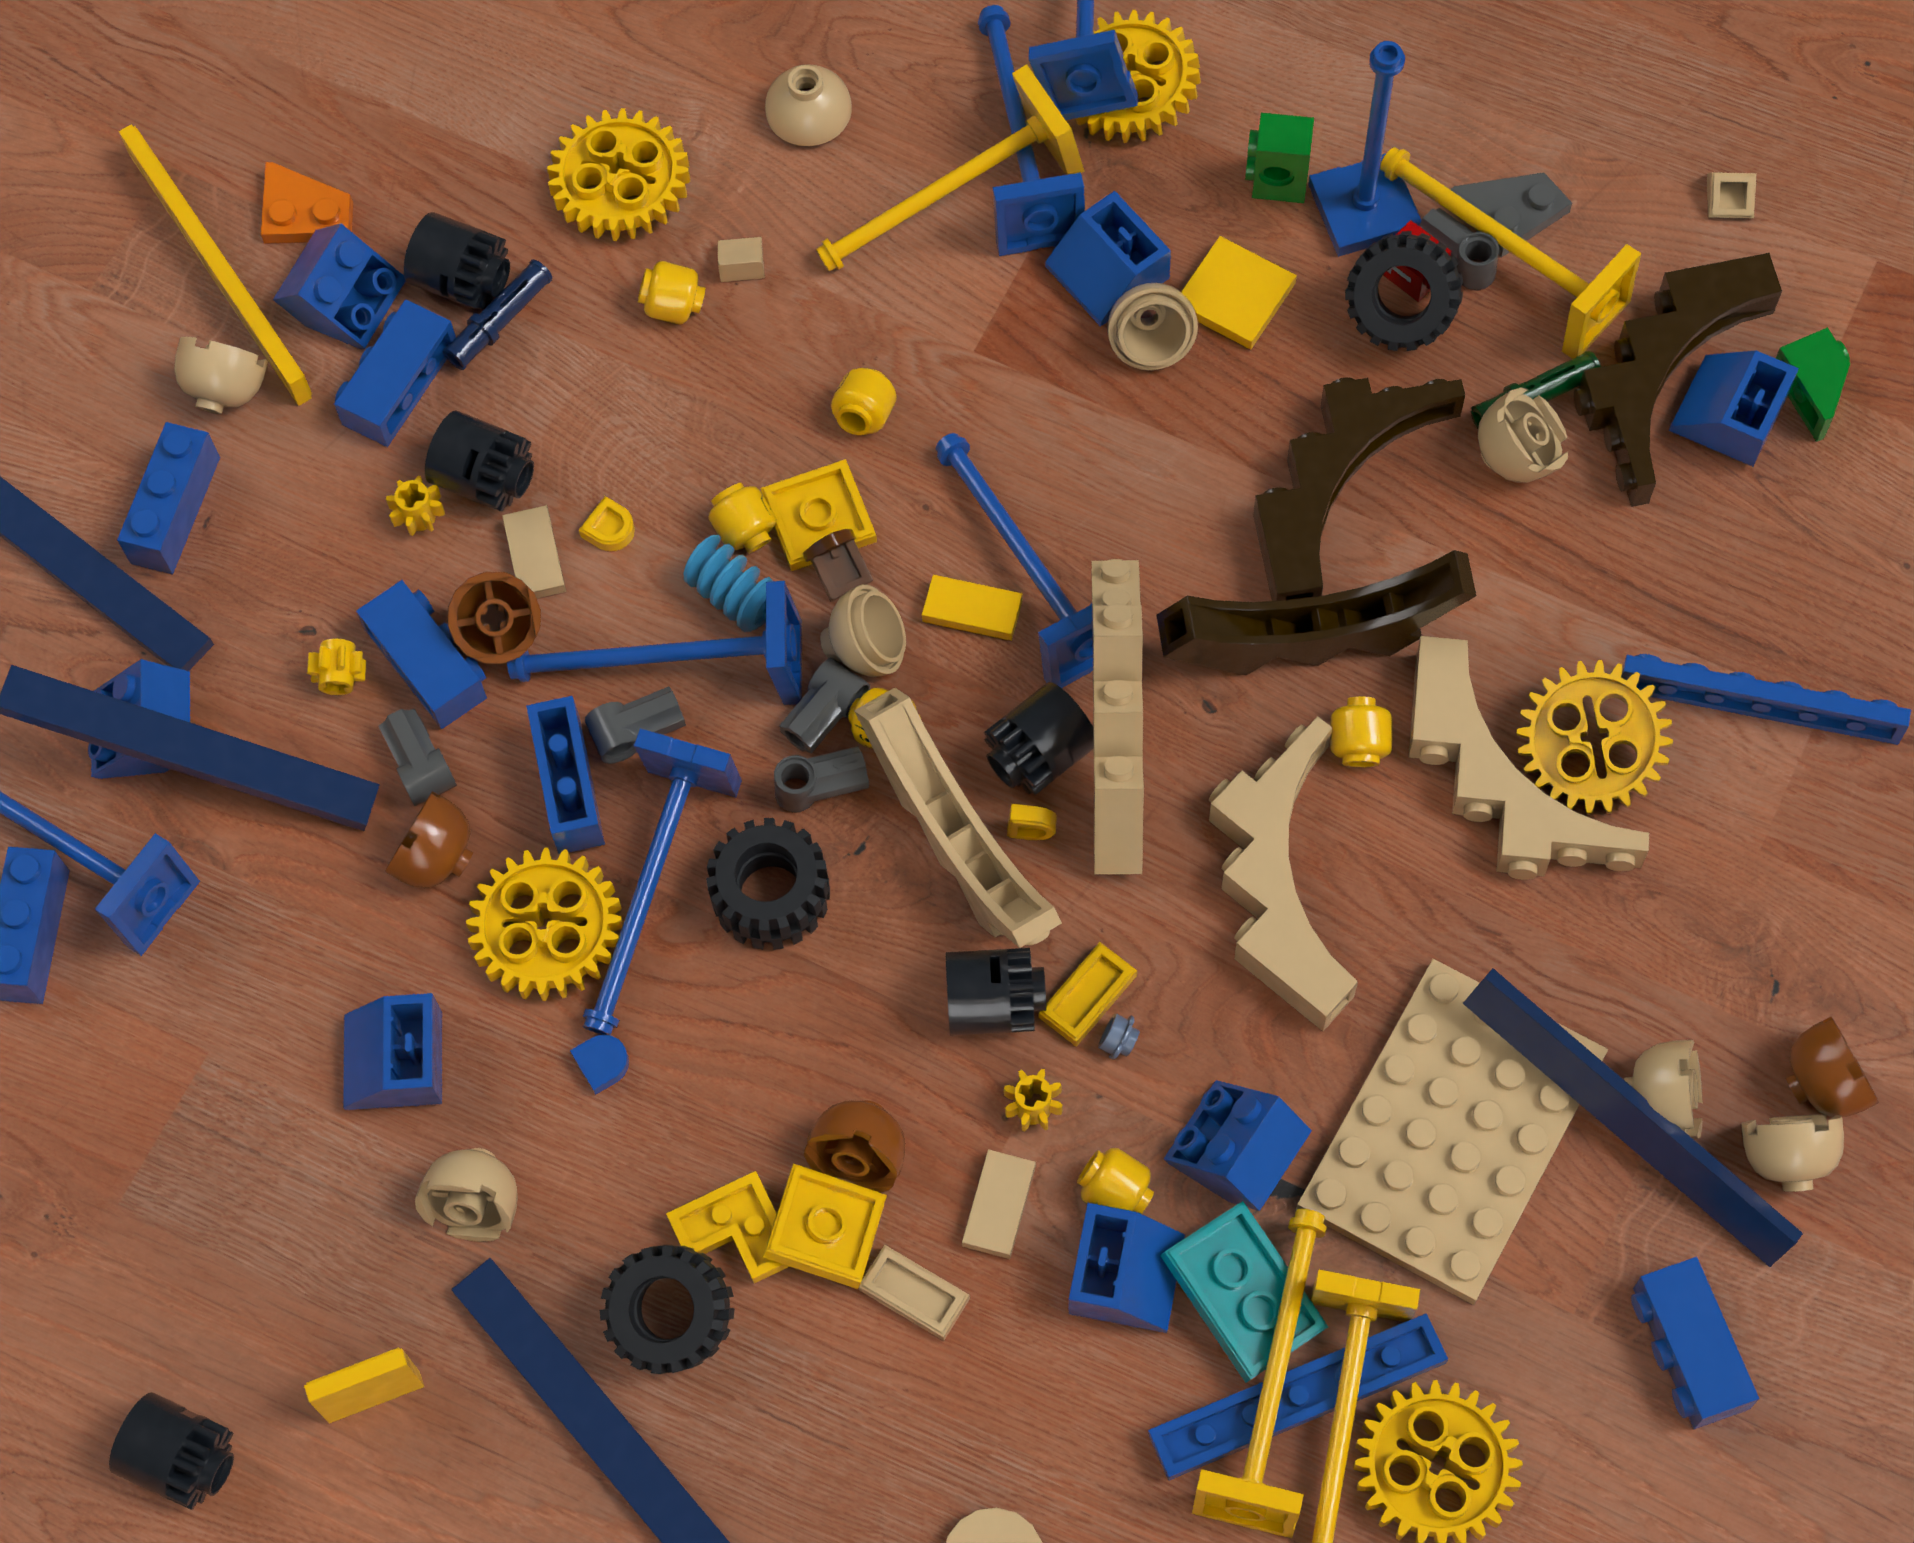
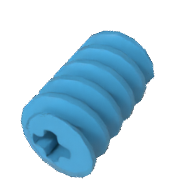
(727, 584)

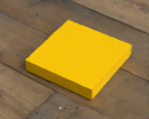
(1237, 291)
(815, 506)
(825, 1226)
(364, 1385)

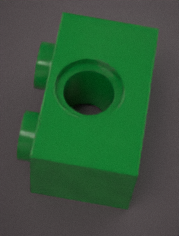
(1280, 157)

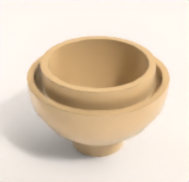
(810, 115)
(1155, 340)
(865, 632)

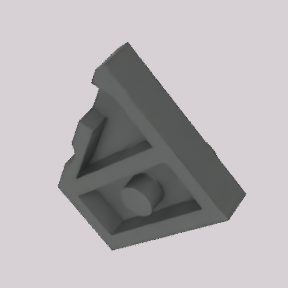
(1519, 203)

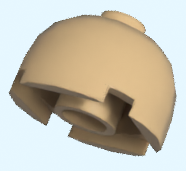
(217, 374)
(1522, 437)
(1671, 1083)
(1794, 1148)
(469, 1194)

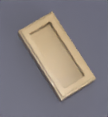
(534, 551)
(999, 1204)
(914, 1292)

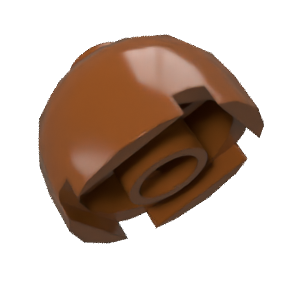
(494, 617)
(433, 845)
(1828, 1072)
(857, 1144)

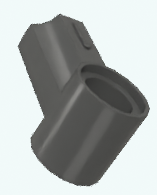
(1465, 247)
(826, 702)
(617, 725)
(419, 763)
(825, 778)

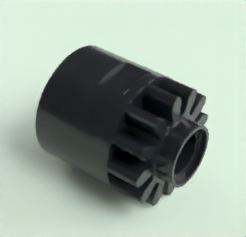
(456, 261)
(479, 461)
(1039, 739)
(993, 991)
(172, 1451)

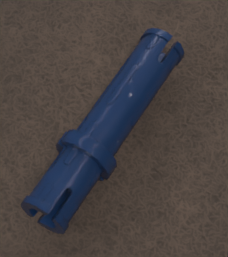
(484, 327)

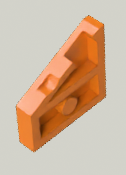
(299, 206)

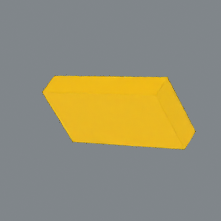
(972, 607)
(1088, 994)

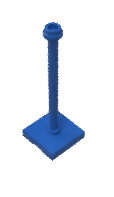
(1086, 71)
(1358, 199)
(1037, 209)
(779, 644)
(1065, 645)
(686, 767)
(140, 896)

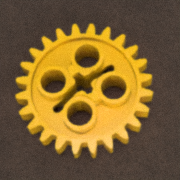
(1165, 84)
(618, 174)
(1637, 729)
(542, 964)
(1459, 1425)

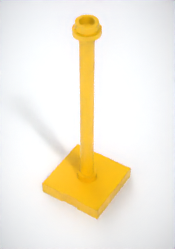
(1043, 125)
(1596, 301)
(1363, 1303)
(1247, 1499)

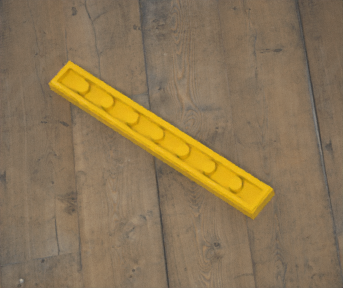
(216, 265)

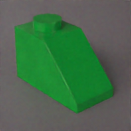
(1819, 380)

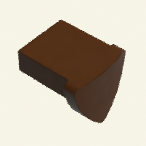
(838, 563)

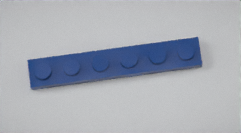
(1777, 701)
(1306, 1395)

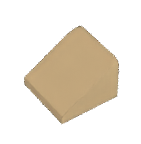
(1731, 195)
(740, 259)

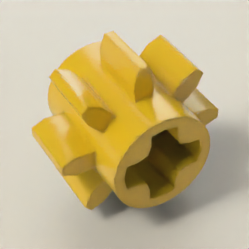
(415, 505)
(336, 666)
(1024, 1091)

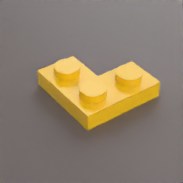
(728, 1214)

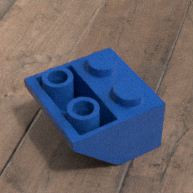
(1108, 255)
(340, 286)
(1734, 403)
(151, 687)
(393, 1053)
(1238, 1143)
(1121, 1269)

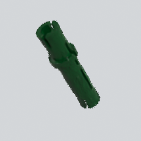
(1548, 384)

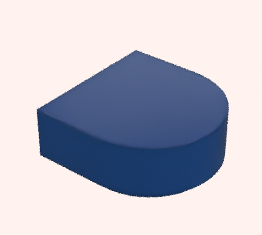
(601, 1061)

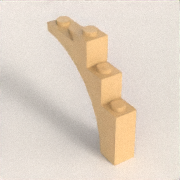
(1117, 717)
(1489, 786)
(963, 845)
(1281, 943)

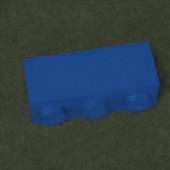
(394, 373)
(169, 498)
(423, 653)
(565, 775)
(30, 915)
(1693, 1343)

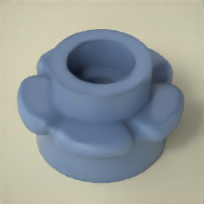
(1119, 1036)

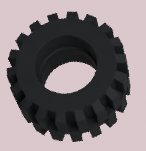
(1395, 329)
(762, 848)
(625, 1315)

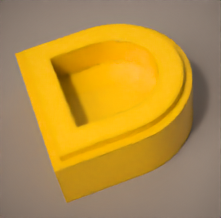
(608, 526)
(1031, 822)

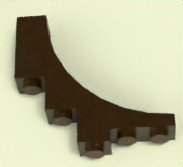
(1690, 311)
(1321, 464)
(1315, 629)

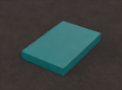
(1238, 1288)

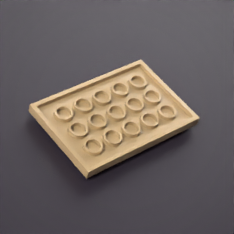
(1442, 1141)

